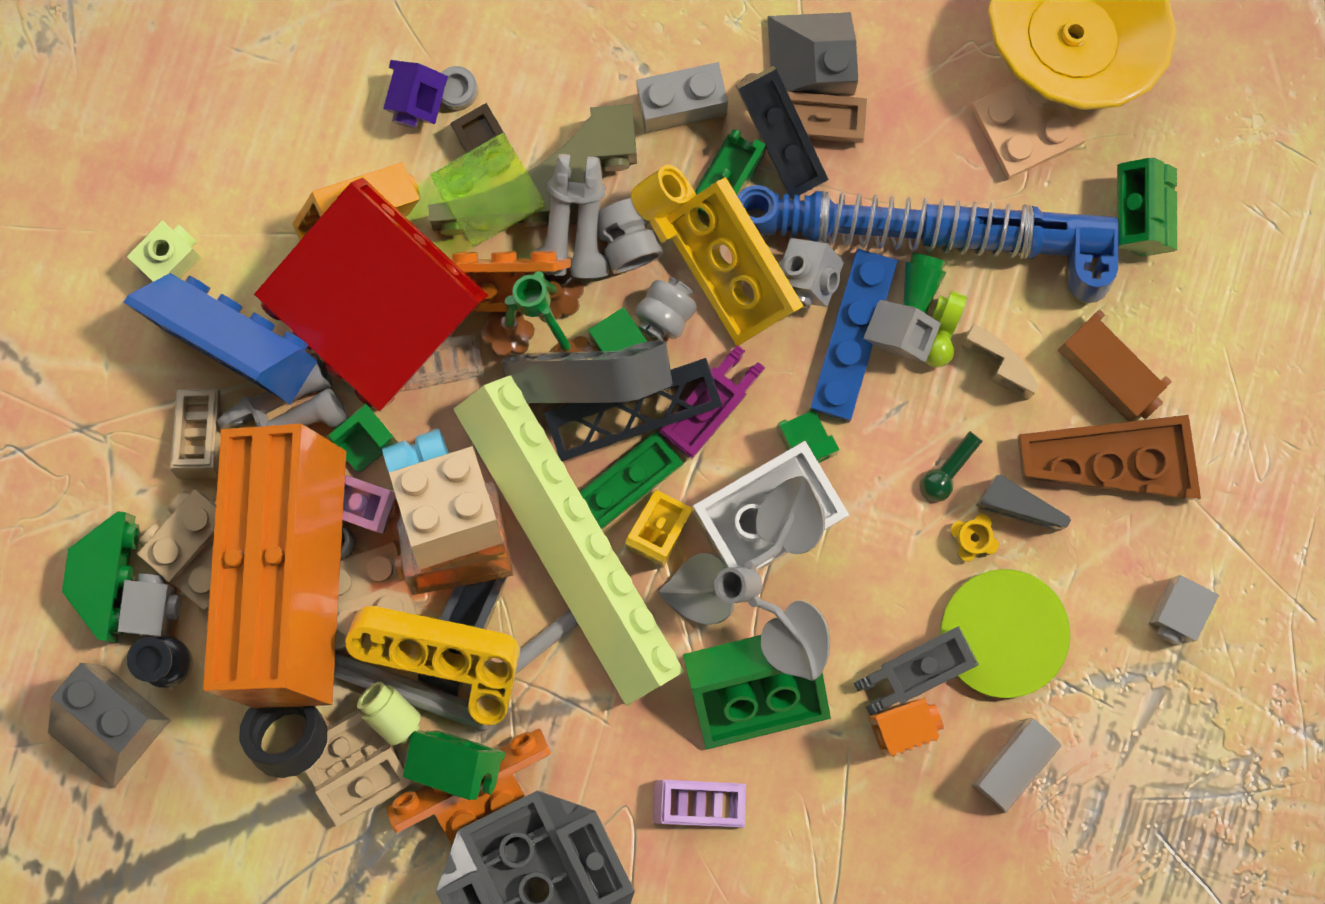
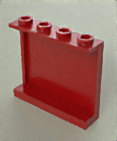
(369, 294)

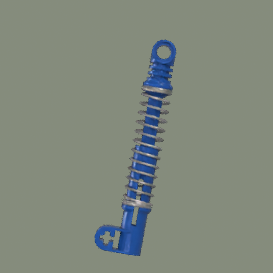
(950, 226)

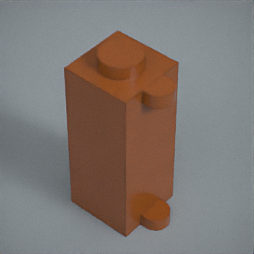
(1114, 369)

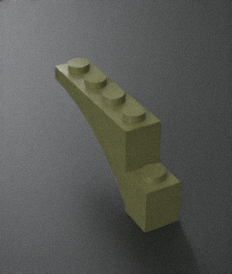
(605, 135)

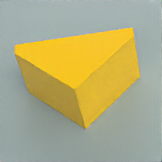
(658, 528)

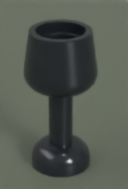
(160, 661)

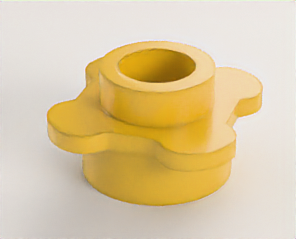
(985, 543)

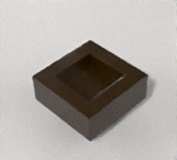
(476, 128)

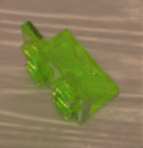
(488, 190)

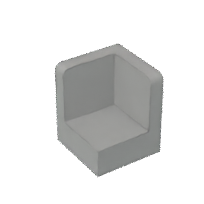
(902, 330)

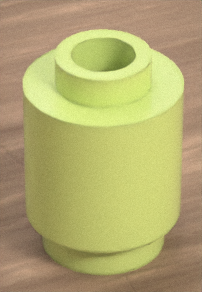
(388, 713)

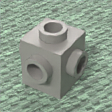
(812, 271)

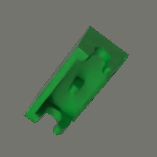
(734, 160)
(452, 763)

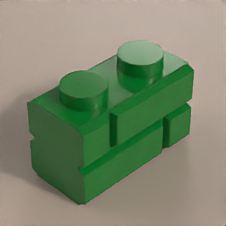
(1147, 207)

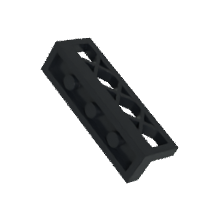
(578, 411)

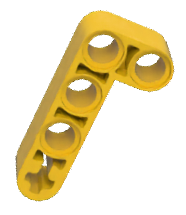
(370, 643)

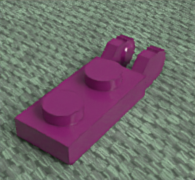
(694, 432)

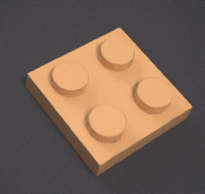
(1025, 128)

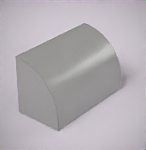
(1017, 764)

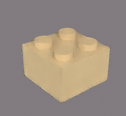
(445, 507)

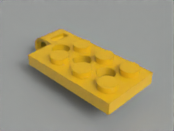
(672, 211)

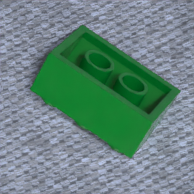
(747, 697)

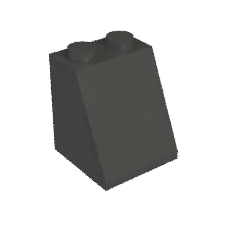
(103, 721)

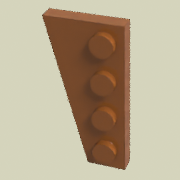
(1123, 456)

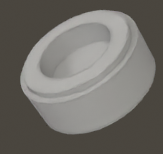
(460, 88)

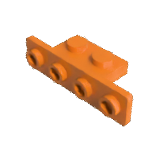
(502, 271)
(458, 812)

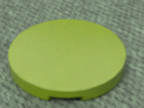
(1013, 630)

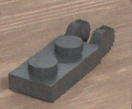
(921, 669)

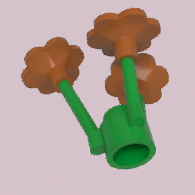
(536, 296)

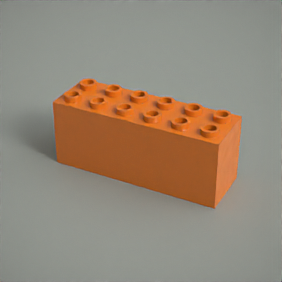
(275, 567)

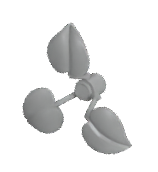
(707, 589)

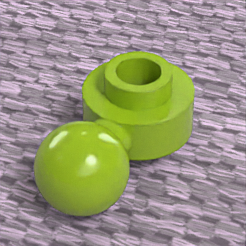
(948, 314)

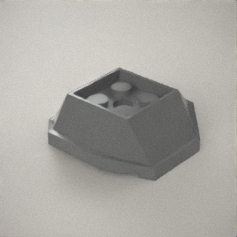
(529, 840)

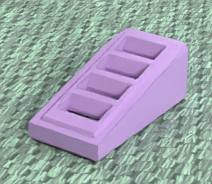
(662, 803)

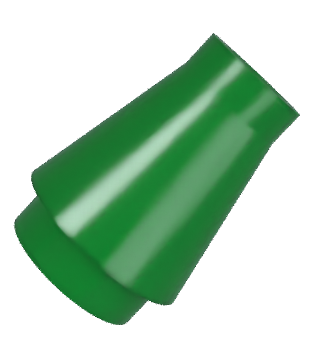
(922, 280)

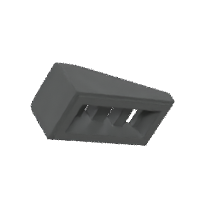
(1011, 500)

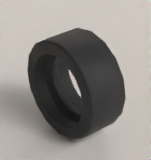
(293, 760)

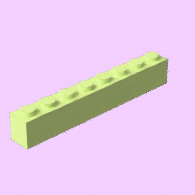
(568, 539)

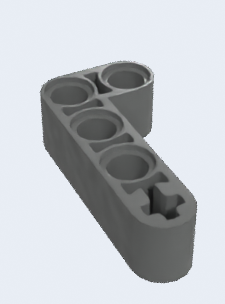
(591, 375)

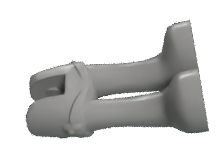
(586, 259)
(323, 407)

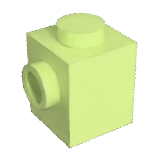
(165, 252)

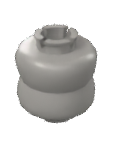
(665, 309)

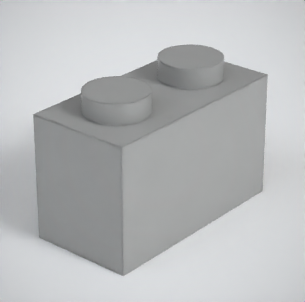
(682, 97)

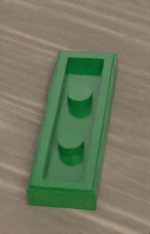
(630, 479)

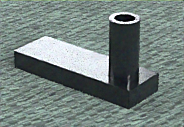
(781, 131)

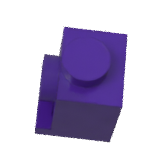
(414, 93)

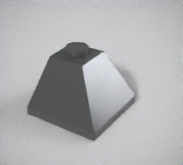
(814, 52)

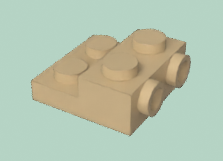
(184, 546)
(370, 581)

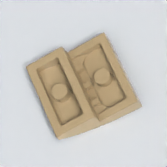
(355, 769)

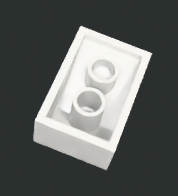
(732, 512)

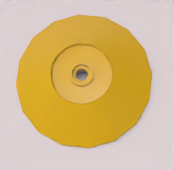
(1115, 60)

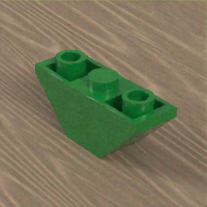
(97, 573)

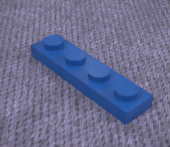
(847, 350)

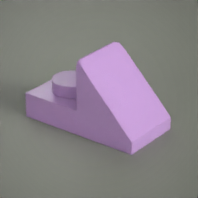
(367, 504)

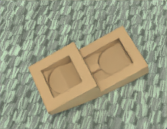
(1011, 370)

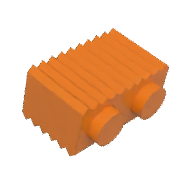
(906, 727)

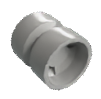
(627, 237)

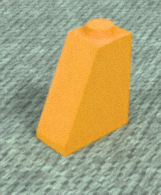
(390, 181)

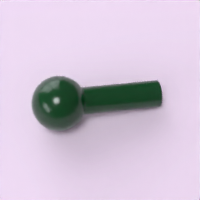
(937, 484)

